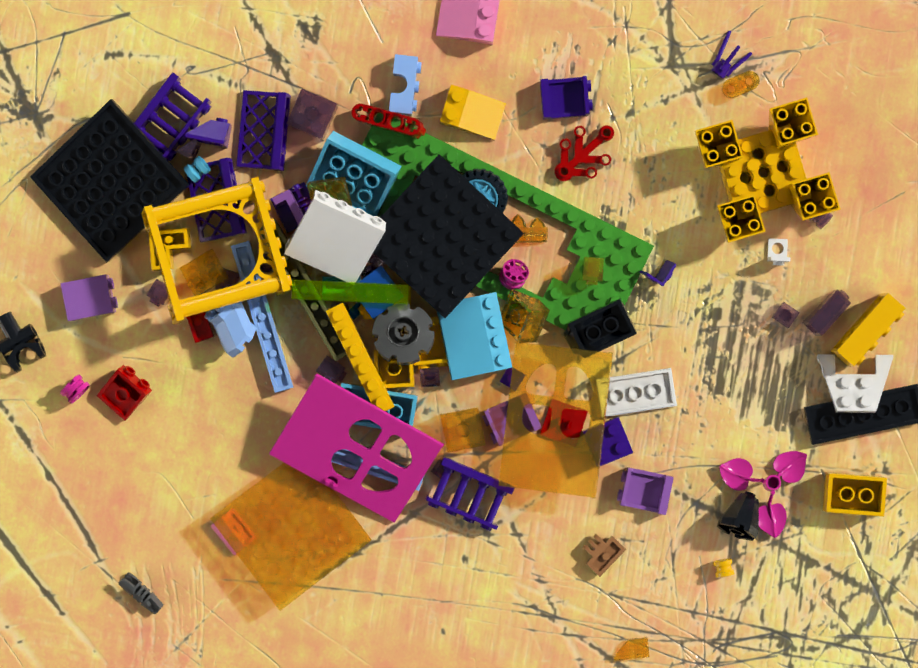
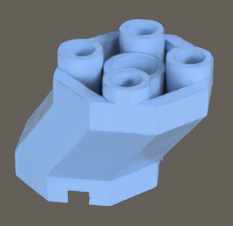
(232, 327)

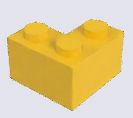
(172, 240)

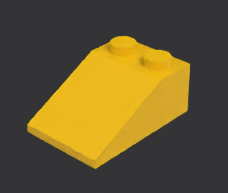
(472, 112)

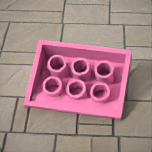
(468, 20)

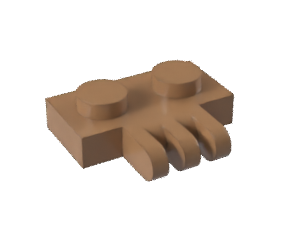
(603, 554)

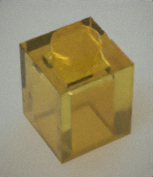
(592, 270)

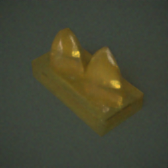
(535, 233)

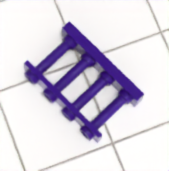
(161, 100)
(467, 474)

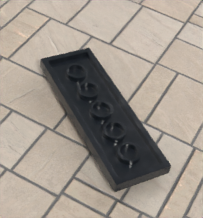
(895, 409)

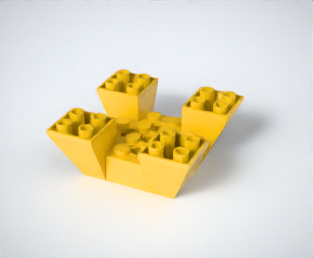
(734, 156)

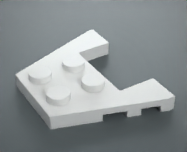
(855, 391)

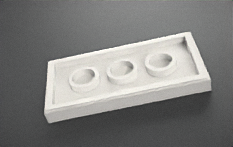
(641, 392)

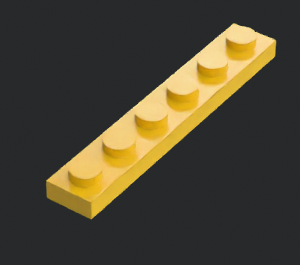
(359, 357)

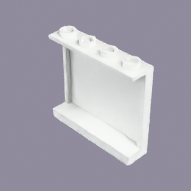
(335, 237)

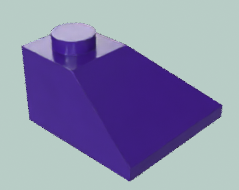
(212, 133)

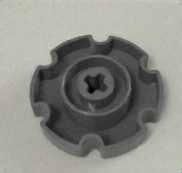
(396, 322)

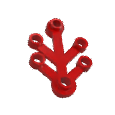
(582, 155)

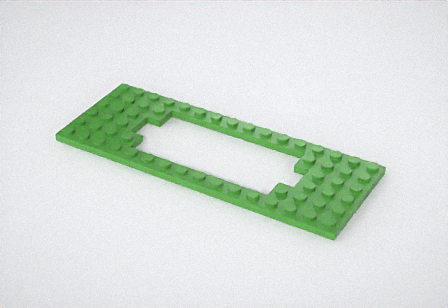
(622, 252)

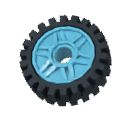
(489, 185)

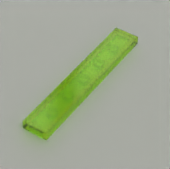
(350, 291)

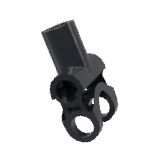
(16, 340)

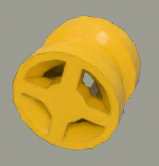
(723, 567)

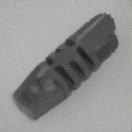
(140, 593)

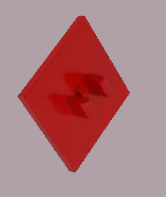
(571, 422)

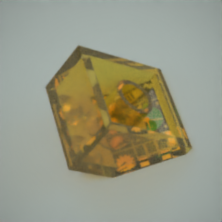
(524, 317)

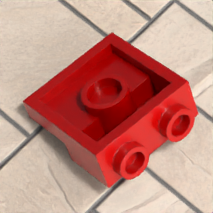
(124, 392)

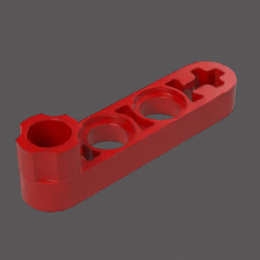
(387, 119)

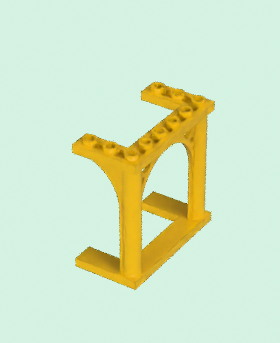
(246, 192)

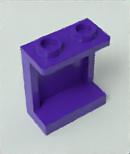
(565, 97)

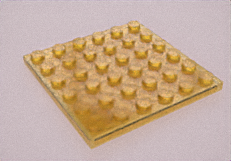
(290, 532)

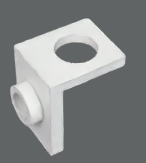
(778, 259)

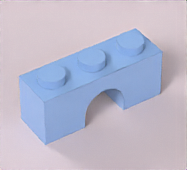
(405, 67)

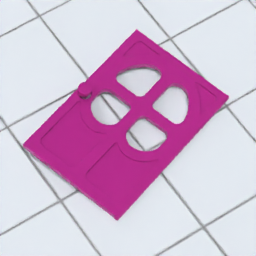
(322, 428)

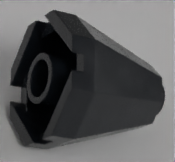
(742, 517)

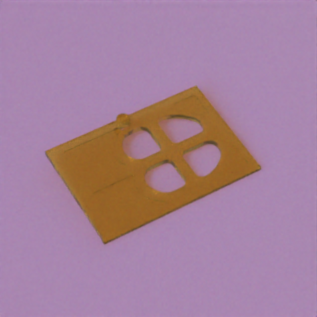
(551, 459)

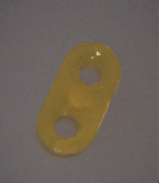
(740, 84)

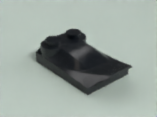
(600, 328)

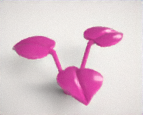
(789, 466)

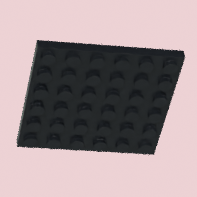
(107, 179)
(444, 236)

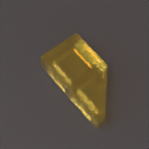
(633, 649)

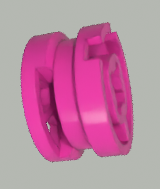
(513, 275)
(75, 389)

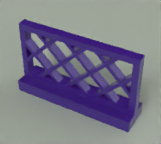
(279, 135)
(228, 180)

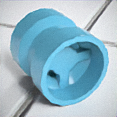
(197, 169)

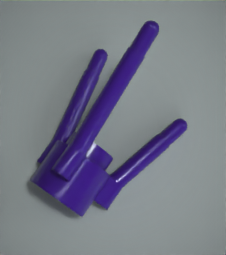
(722, 67)

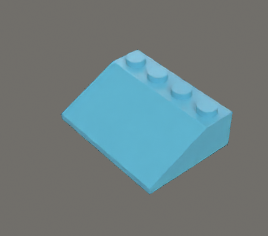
(366, 172)
(475, 337)

